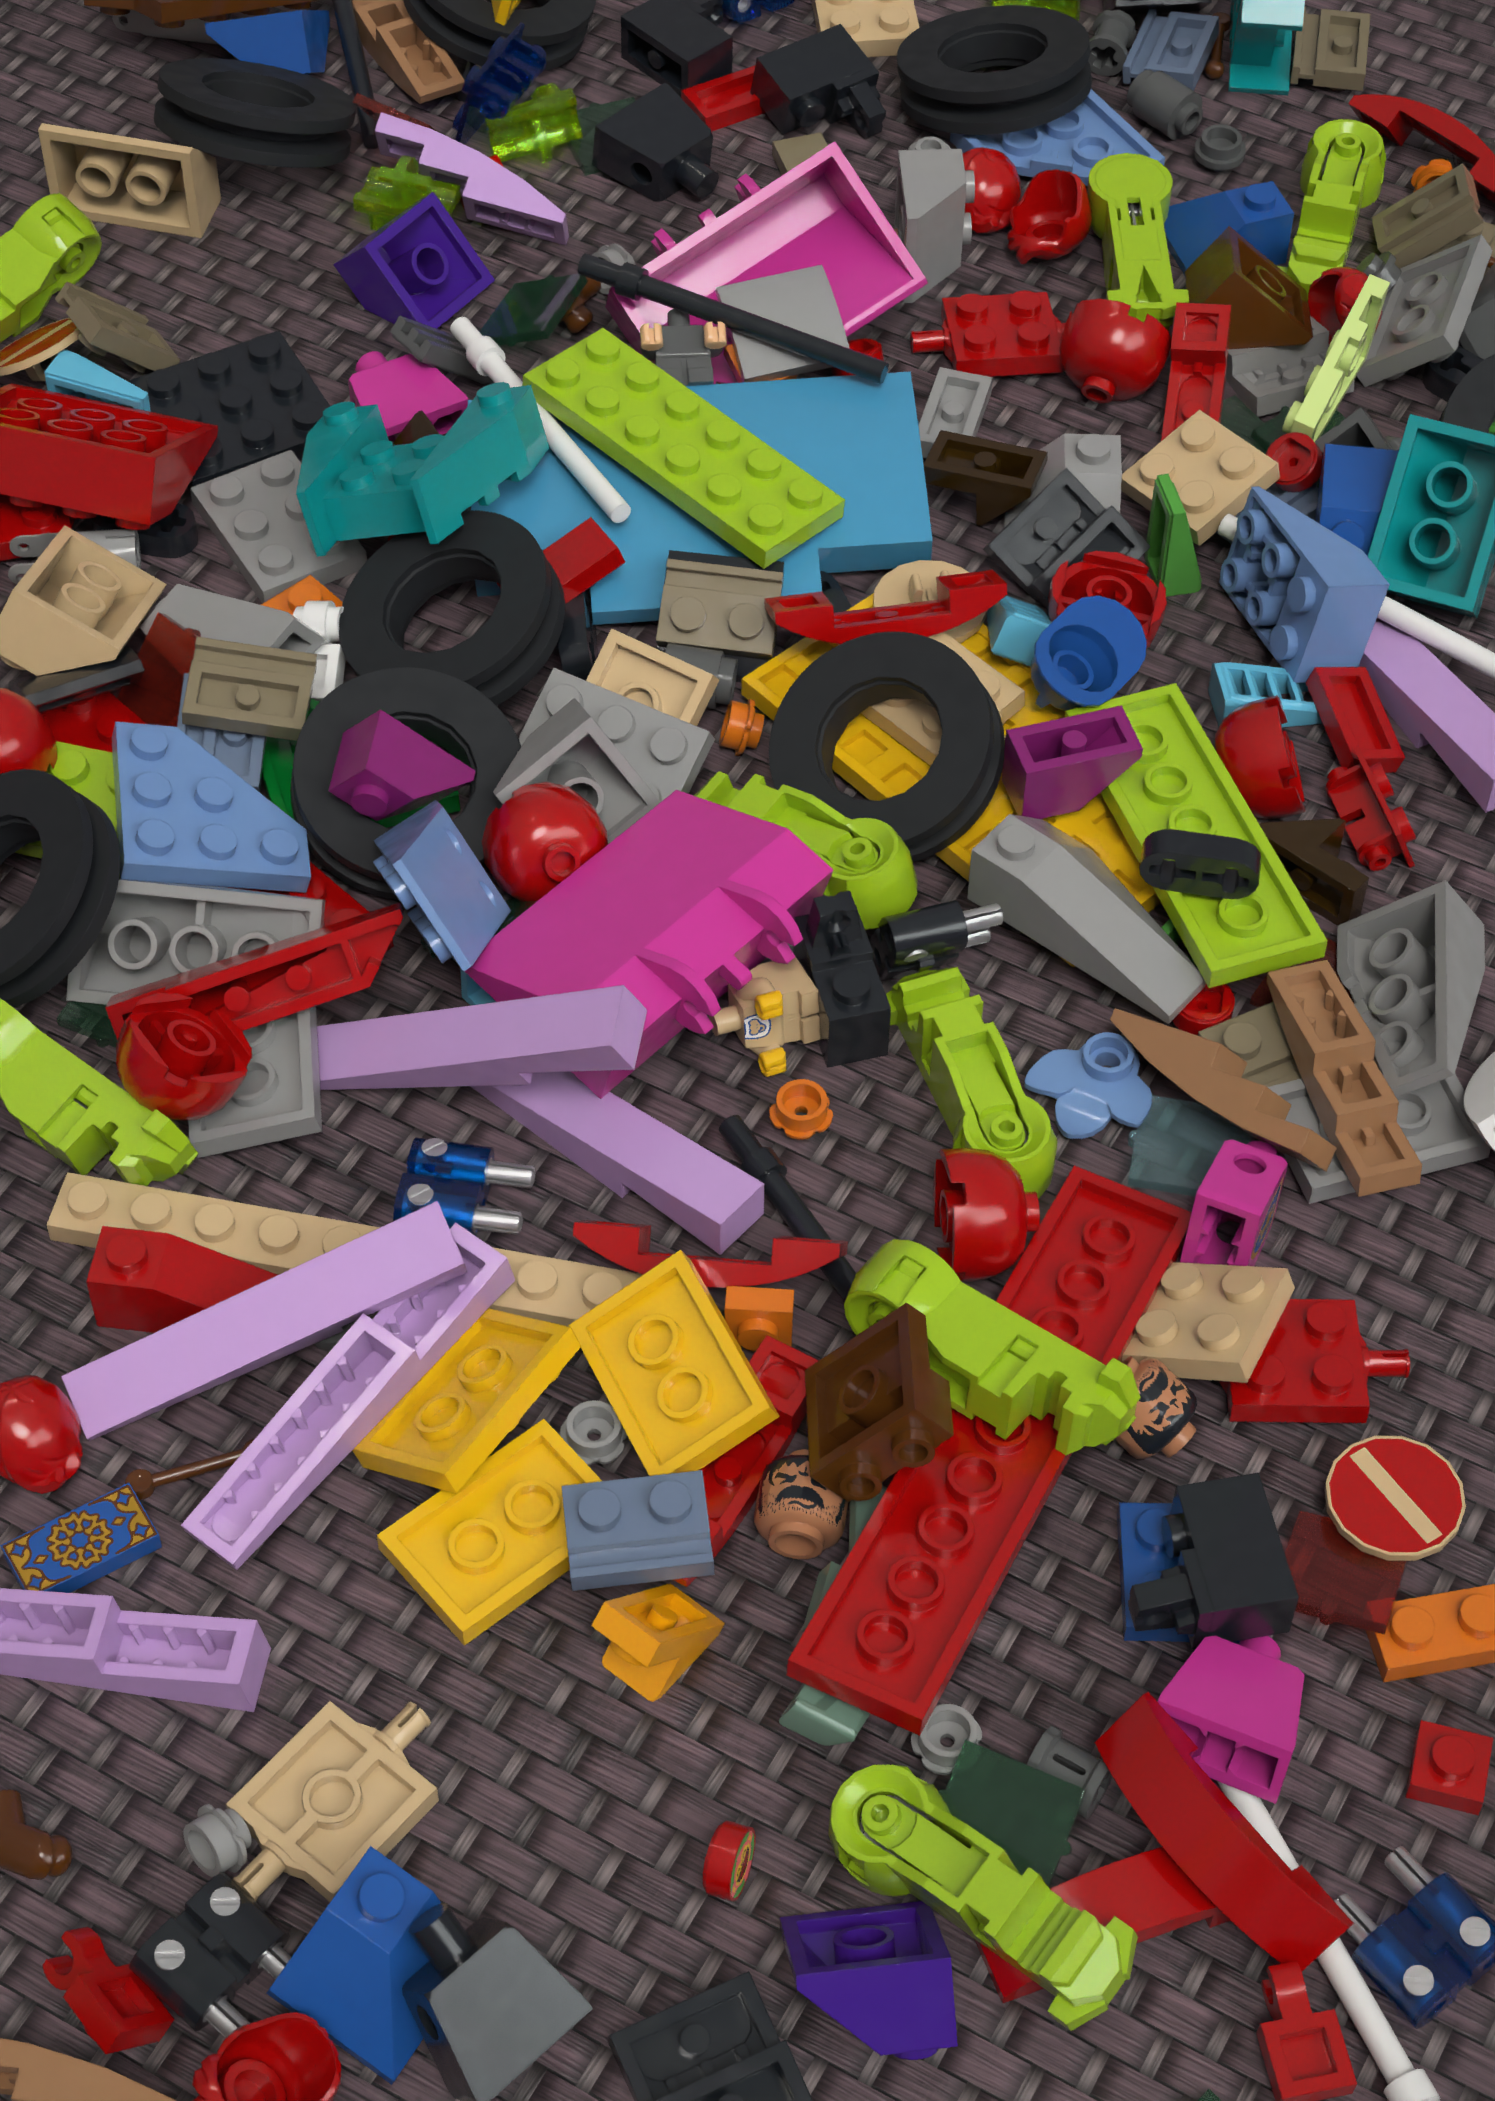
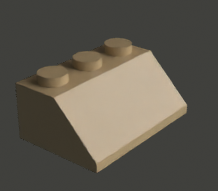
(132, 179)
(74, 607)

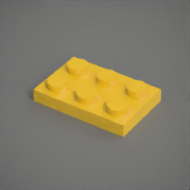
(673, 1369)
(468, 1401)
(493, 1540)

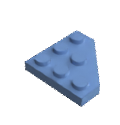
(1068, 143)
(196, 819)

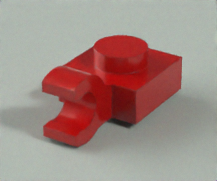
(106, 1998)
(1301, 2048)

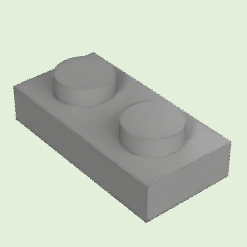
(954, 405)

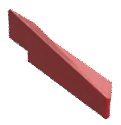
(280, 975)

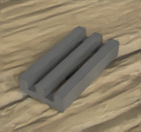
(435, 348)

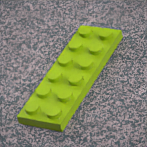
(684, 447)
(1188, 788)

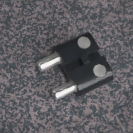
(929, 937)
(210, 1954)

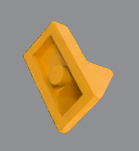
(654, 1637)

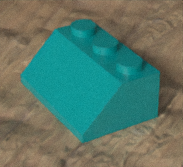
(1439, 517)

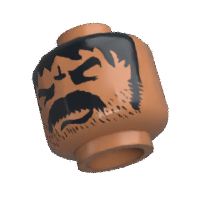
(1160, 1413)
(796, 1511)

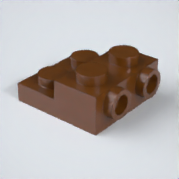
(876, 1407)

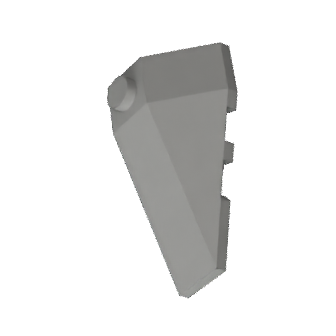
(1081, 912)
(180, 927)
(1415, 981)

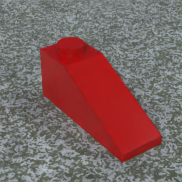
(159, 1279)

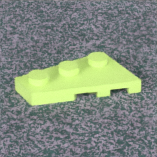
(1341, 364)

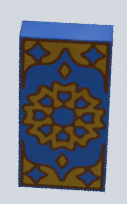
(83, 1543)

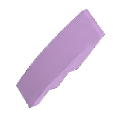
(488, 189)

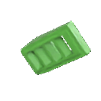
(1172, 548)

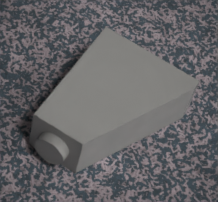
(235, 620)

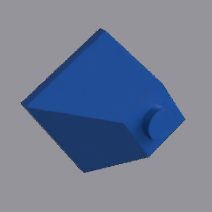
(281, 40)
(1252, 211)
(1353, 490)
(357, 1962)

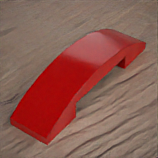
(1399, 116)
(1197, 363)
(958, 596)
(630, 1245)
(735, 1476)
(1213, 1841)
(1141, 1890)

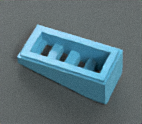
(82, 378)
(1015, 629)
(1240, 683)

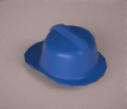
(1087, 654)

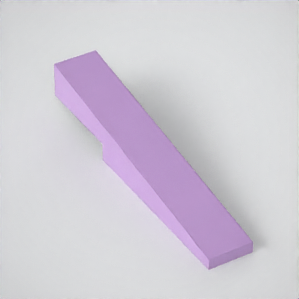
(1434, 708)
(485, 1042)
(637, 1154)
(266, 1321)
(343, 1403)
(132, 1652)

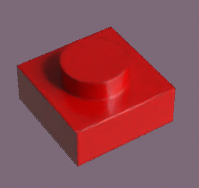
(1449, 1767)

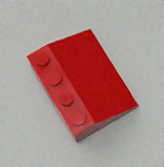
(96, 456)

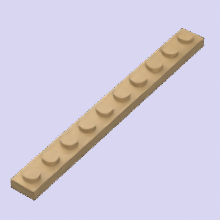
(283, 1239)

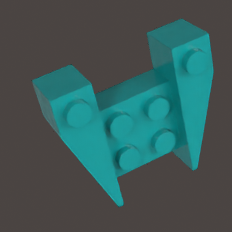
(1262, 44)
(367, 488)

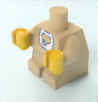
(770, 1011)

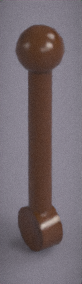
(1215, 68)
(144, 1482)

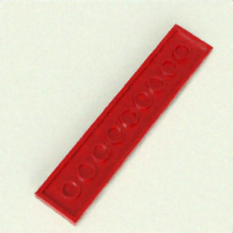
(956, 1524)

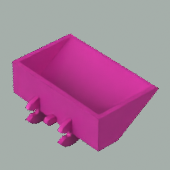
(794, 223)
(666, 912)

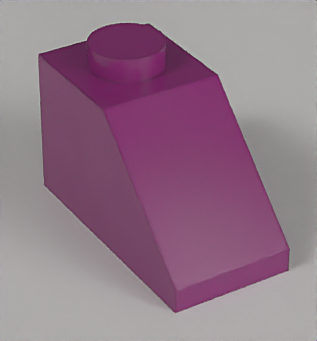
(1067, 761)
(392, 769)

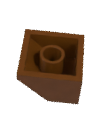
(1264, 300)

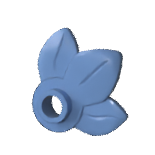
(1089, 1092)

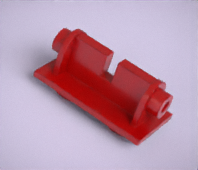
(1381, 832)

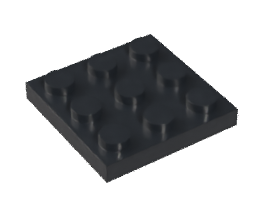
(248, 390)

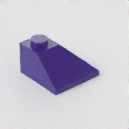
(415, 267)
(877, 1975)

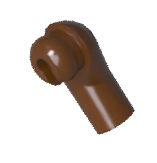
(578, 315)
(27, 1848)

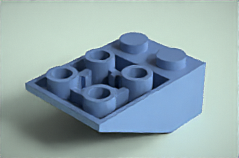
(1301, 587)
(438, 872)

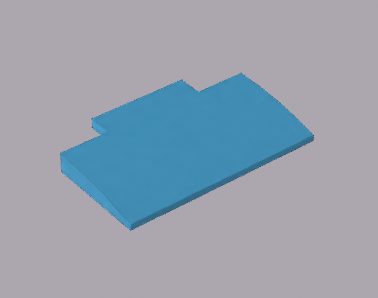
(836, 428)

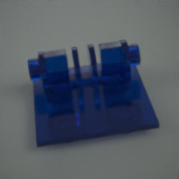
(499, 82)

